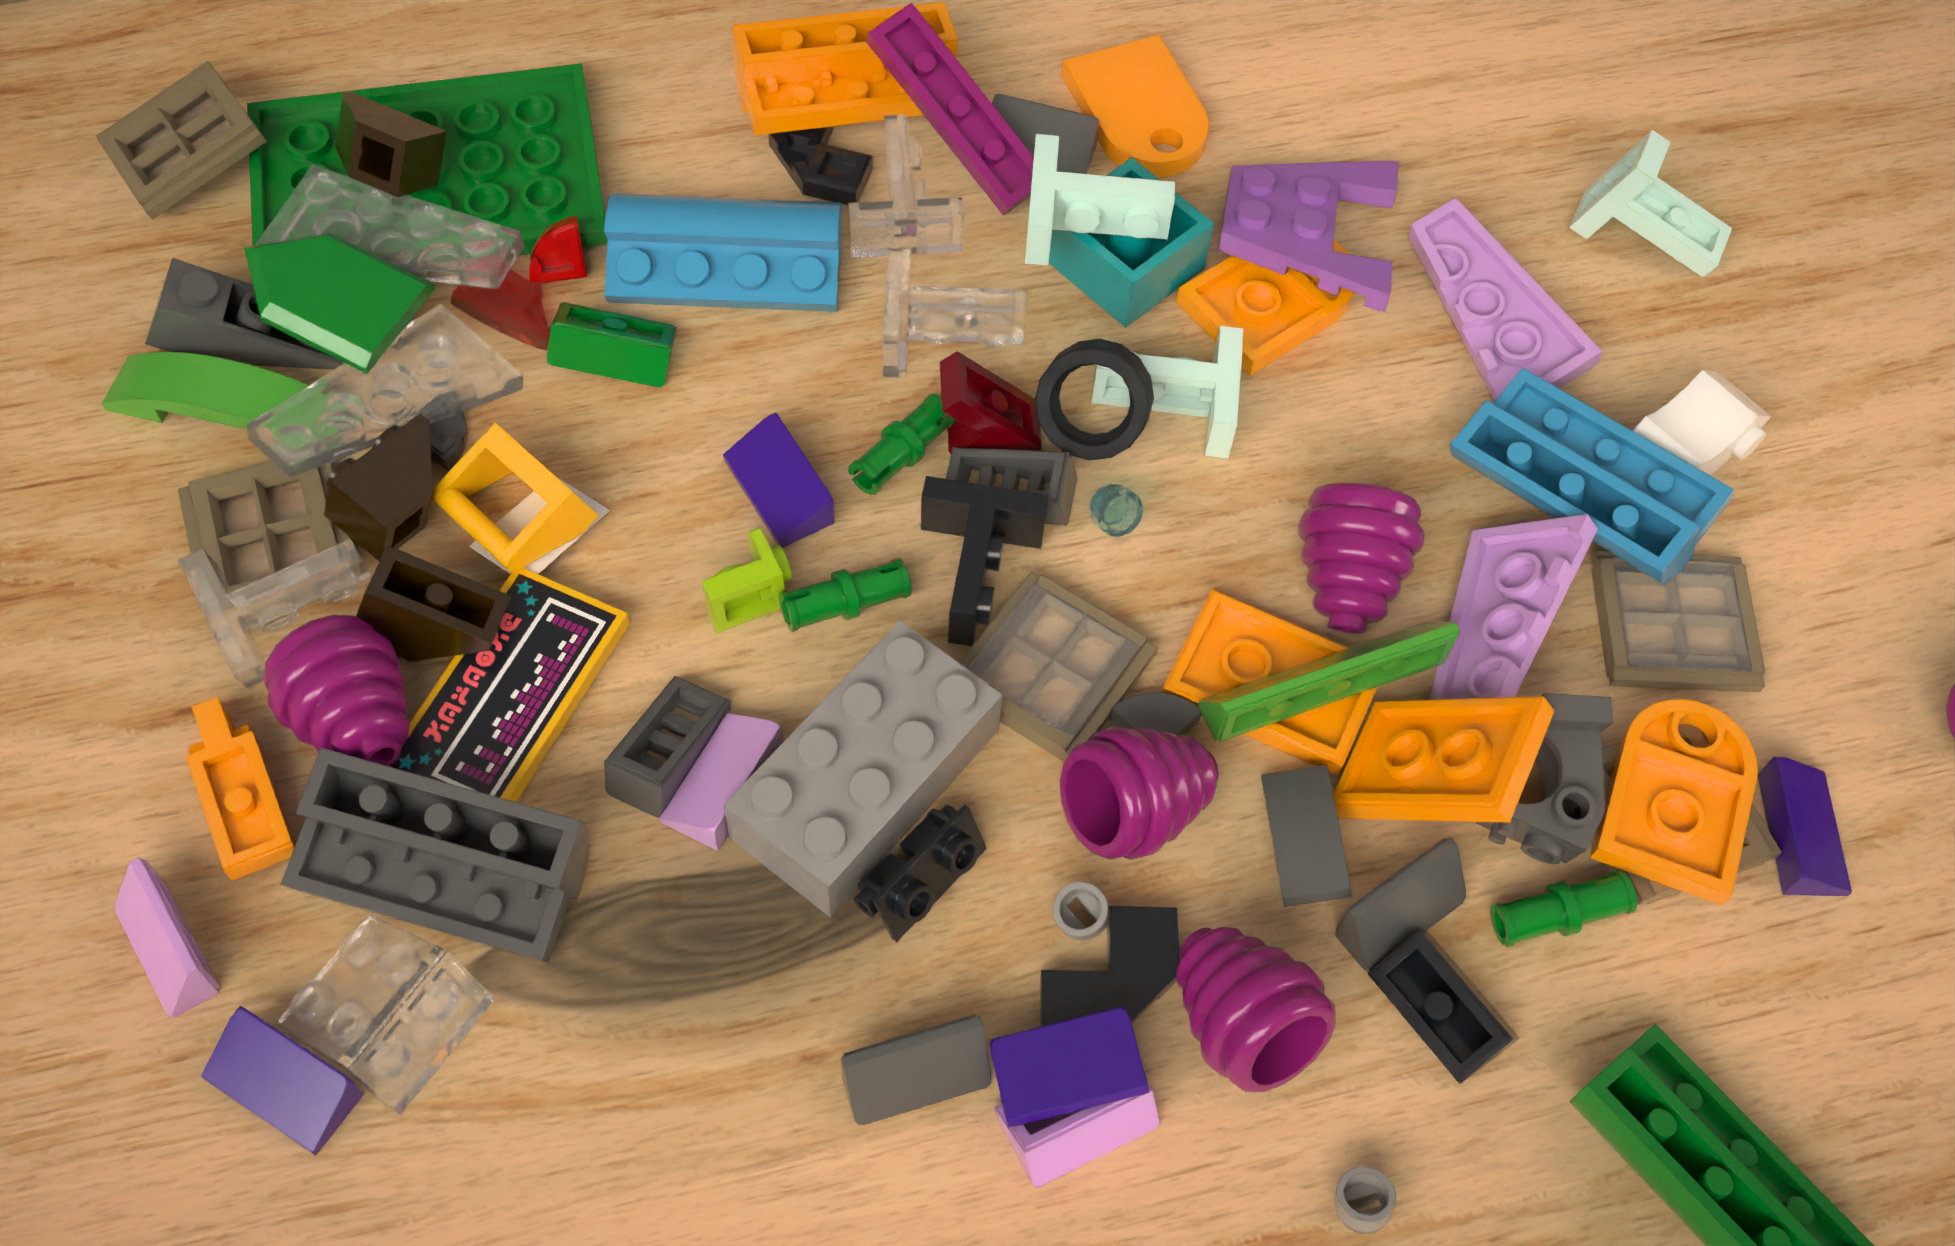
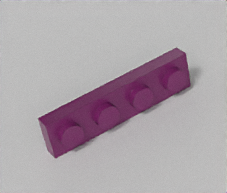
(954, 106)

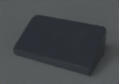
(1443, 1005)

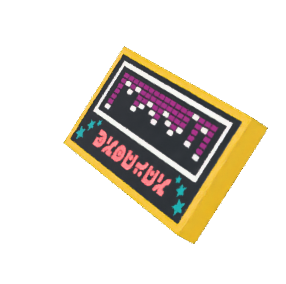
(506, 706)

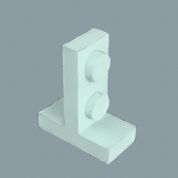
(1091, 203)
(1652, 208)
(1189, 388)

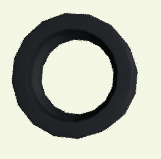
(1082, 443)

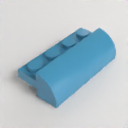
(723, 252)
(1583, 462)

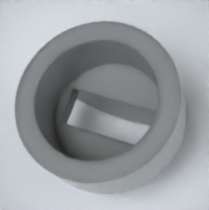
(1091, 899)
(1359, 1189)

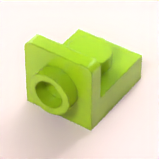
(747, 590)

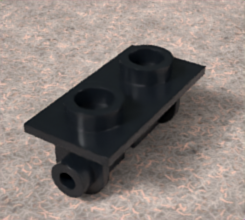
(941, 852)

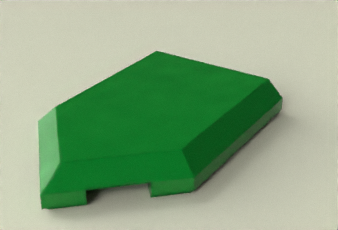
(335, 296)

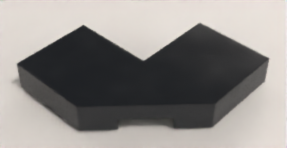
(821, 168)
(1140, 968)

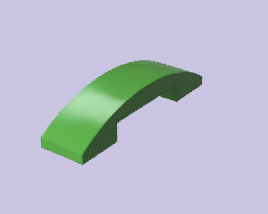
(196, 388)

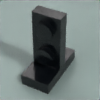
(986, 521)

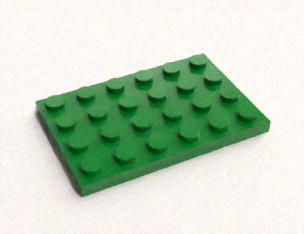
(511, 153)

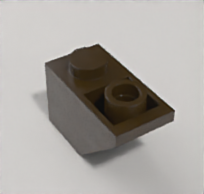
(388, 147)
(386, 490)

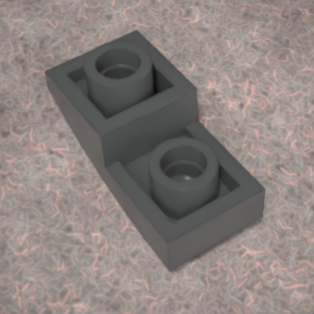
(1306, 836)

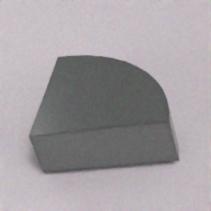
(447, 438)
(1156, 712)

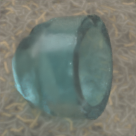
(1115, 509)

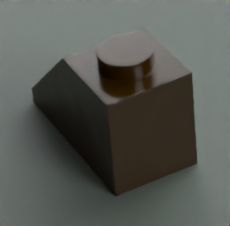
(429, 608)

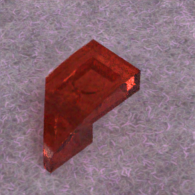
(510, 309)

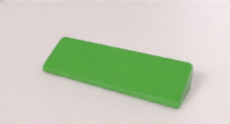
(1328, 679)

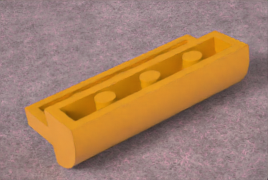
(822, 70)

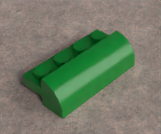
(1706, 1153)

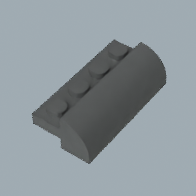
(437, 855)

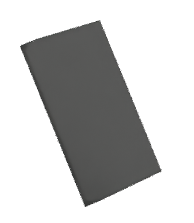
(1075, 130)
(1403, 904)
(916, 1070)

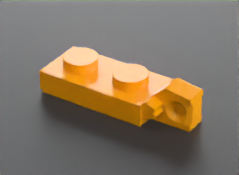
(237, 794)

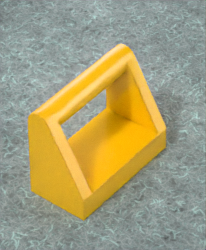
(489, 461)

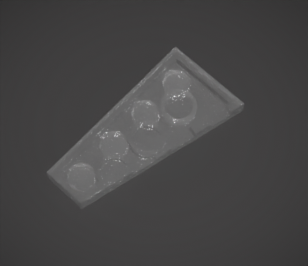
(402, 230)
(426, 370)

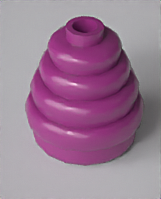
(1358, 550)
(340, 688)
(1135, 789)
(1252, 1008)

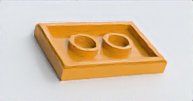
(1243, 644)
(1443, 759)

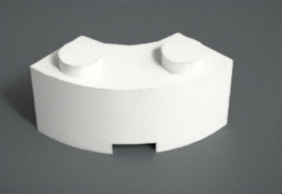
(1707, 423)

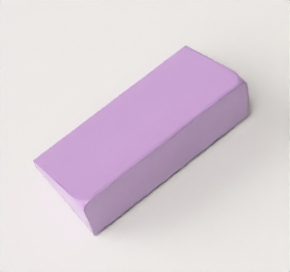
(721, 769)
(163, 940)
(1073, 1139)

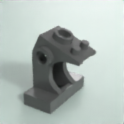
(1572, 785)

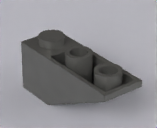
(221, 319)

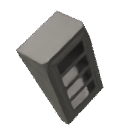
(1036, 466)
(649, 781)

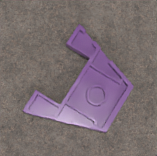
(1288, 216)

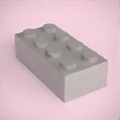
(863, 767)

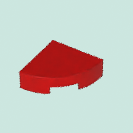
(558, 253)

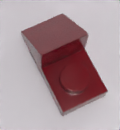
(986, 408)

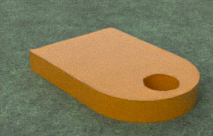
(1140, 104)
(1270, 306)
(1679, 807)

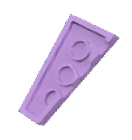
(1497, 304)
(1507, 603)

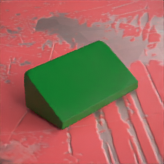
(610, 344)

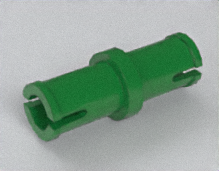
(900, 445)
(845, 594)
(1563, 908)

